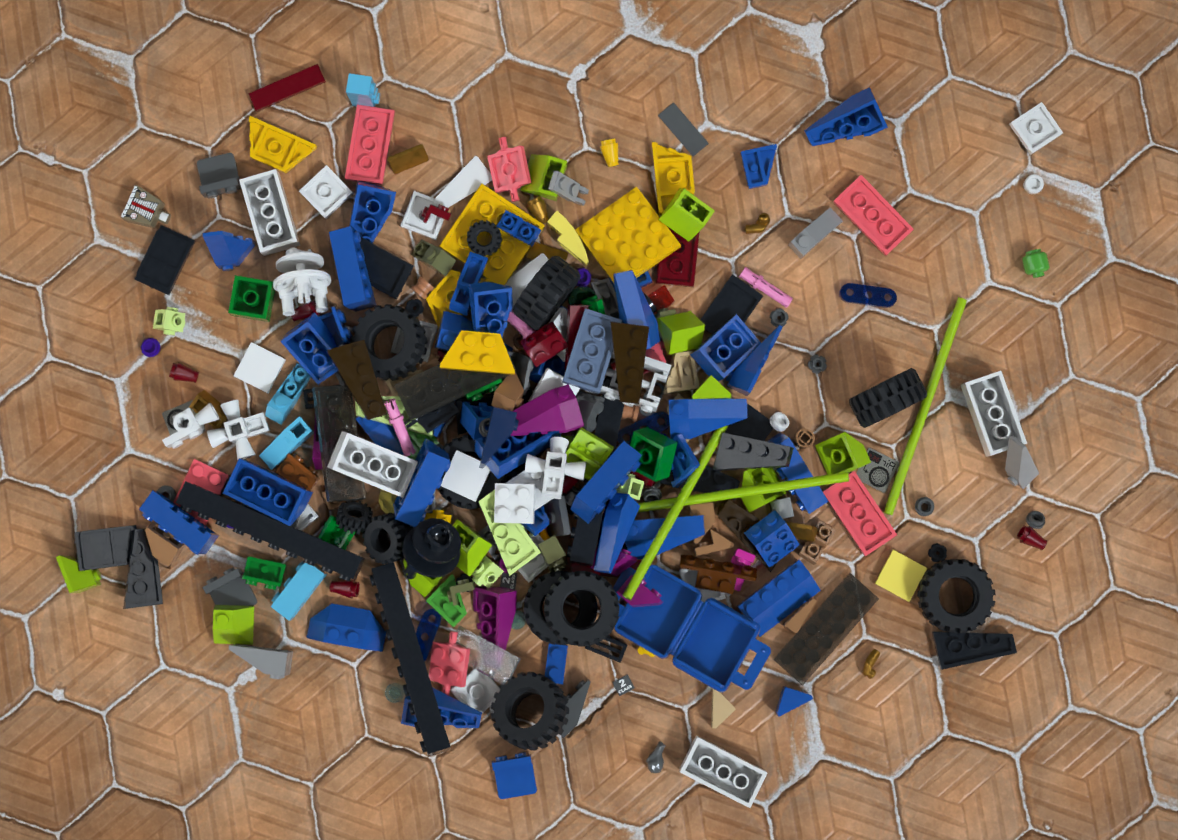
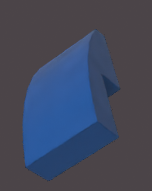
(518, 228)

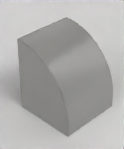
(782, 507)

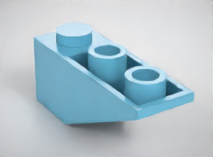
(287, 395)
(286, 442)

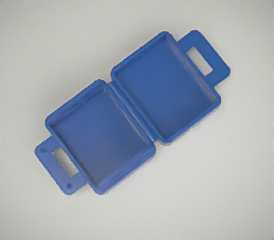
(702, 636)

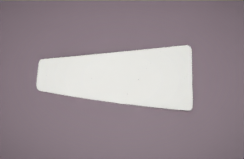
(464, 183)
(524, 276)

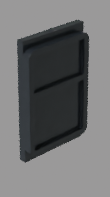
(164, 260)
(385, 269)
(733, 299)
(103, 547)

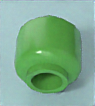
(1035, 263)

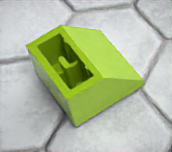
(541, 171)
(686, 214)
(472, 548)

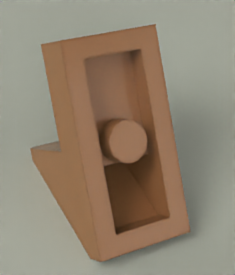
(718, 543)

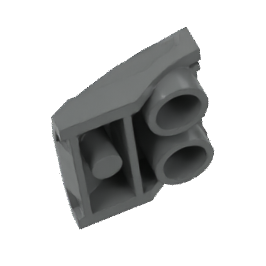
(589, 406)

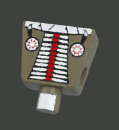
(144, 209)

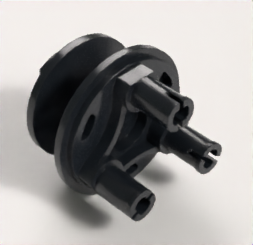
(431, 549)

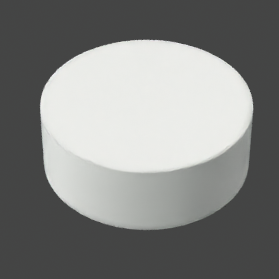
(1033, 184)
(779, 421)

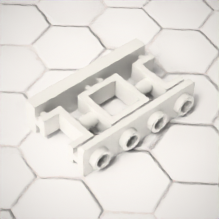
(661, 373)

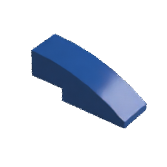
(470, 274)

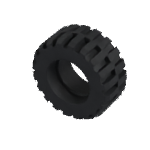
(546, 292)
(413, 346)
(888, 398)
(467, 446)
(981, 590)
(533, 607)
(608, 608)
(508, 701)

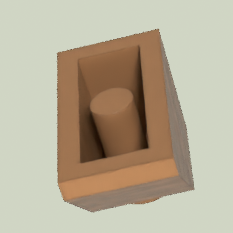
(509, 394)
(709, 512)
(163, 544)

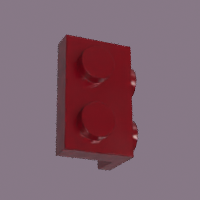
(544, 344)

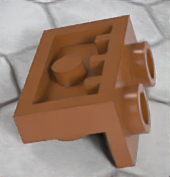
(295, 471)

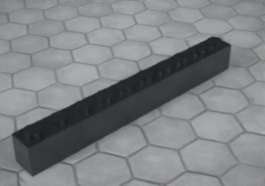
(270, 530)
(586, 534)
(411, 660)

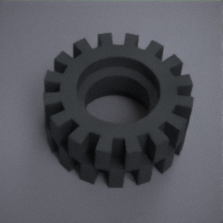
(478, 228)
(357, 509)

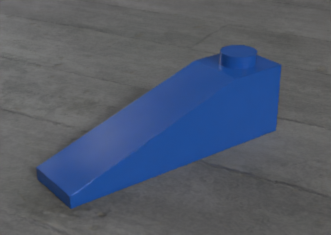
(851, 118)
(371, 209)
(228, 250)
(633, 305)
(490, 306)
(748, 371)
(702, 416)
(613, 531)
(644, 531)

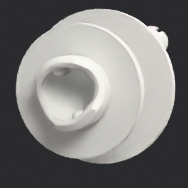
(301, 279)

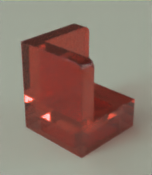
(661, 298)

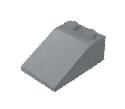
(267, 660)

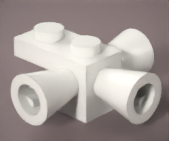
(190, 425)
(238, 429)
(555, 468)

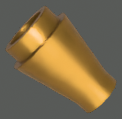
(538, 209)

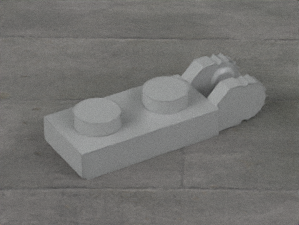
(567, 188)

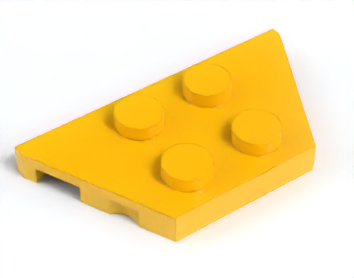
(277, 147)
(672, 172)
(441, 296)
(478, 353)

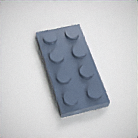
(590, 352)

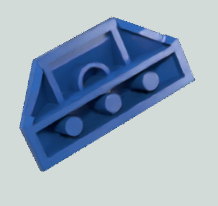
(347, 627)

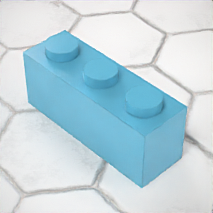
(362, 90)
(297, 590)

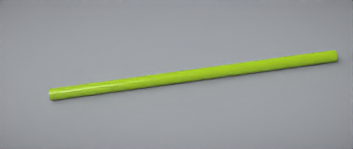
(925, 406)
(748, 491)
(673, 514)

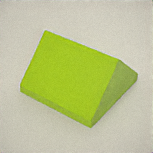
(681, 332)
(711, 390)

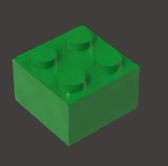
(252, 298)
(656, 453)

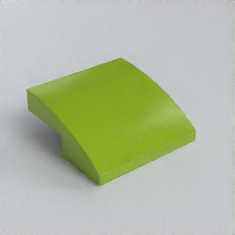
(588, 448)

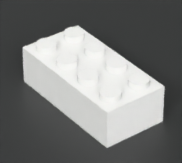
(269, 212)
(992, 412)
(372, 464)
(722, 771)

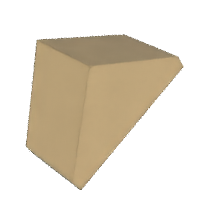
(720, 709)

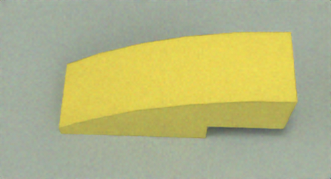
(568, 237)

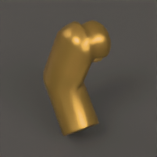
(760, 225)
(869, 663)

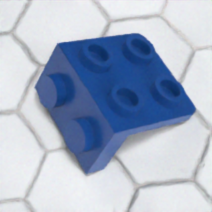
(335, 323)
(772, 538)
(514, 775)

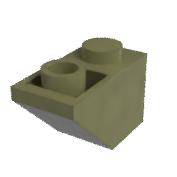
(433, 257)
(553, 554)

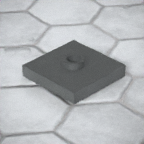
(558, 517)

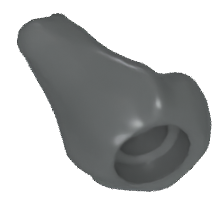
(655, 760)

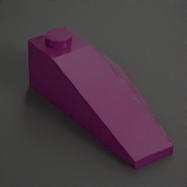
(550, 412)
(495, 613)

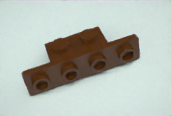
(717, 575)

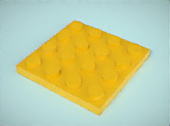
(490, 207)
(628, 236)

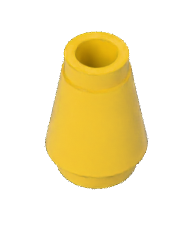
(610, 152)

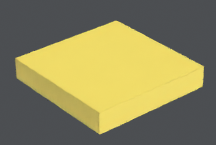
(900, 575)

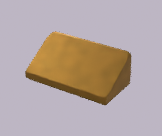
(408, 159)
(538, 249)
(203, 399)
(803, 531)

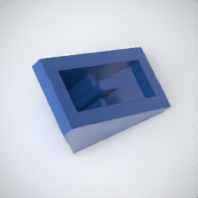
(790, 700)

